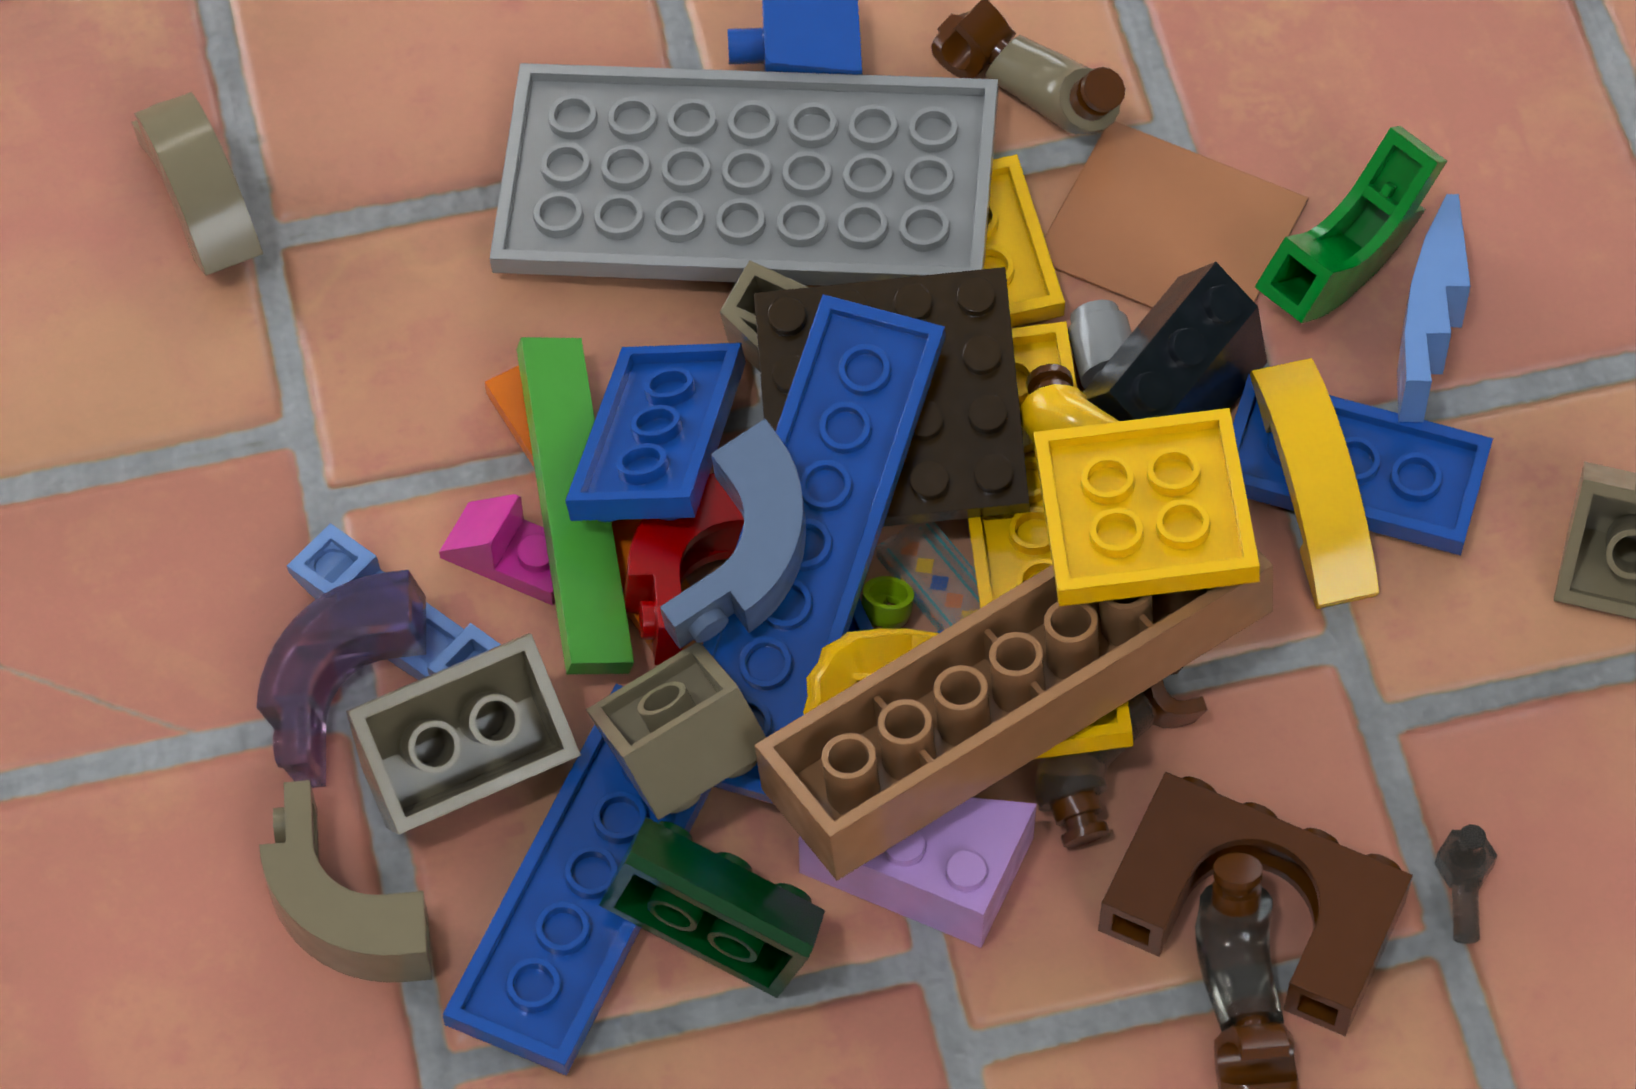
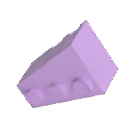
(946, 872)

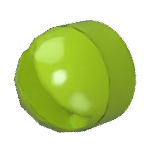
(886, 589)

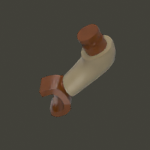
(1052, 84)

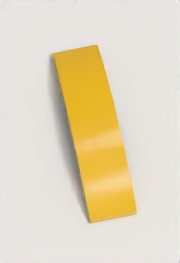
(1319, 481)

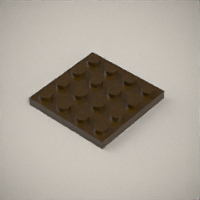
(969, 431)

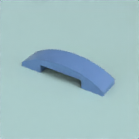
(337, 559)

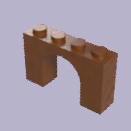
(1348, 893)

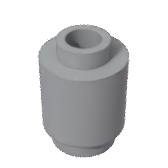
(1096, 335)

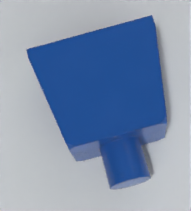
(802, 38)

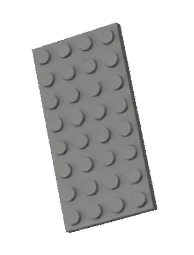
(741, 166)

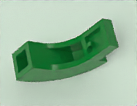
(1334, 259)

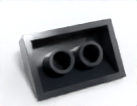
(1185, 352)

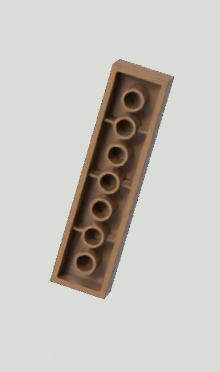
(981, 707)

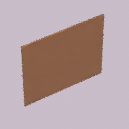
(1161, 211)

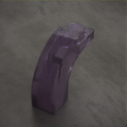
(324, 646)

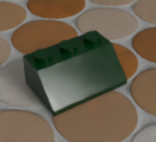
(714, 907)

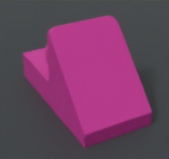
(501, 546)

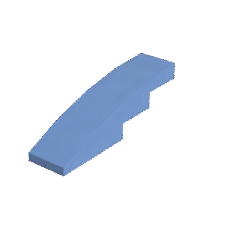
(1433, 306)

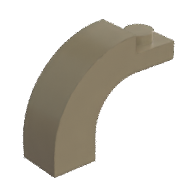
(198, 182)
(344, 929)

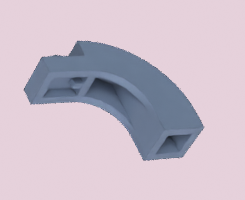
(762, 569)

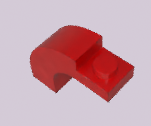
(668, 552)

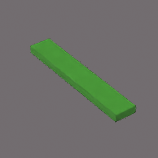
(579, 552)

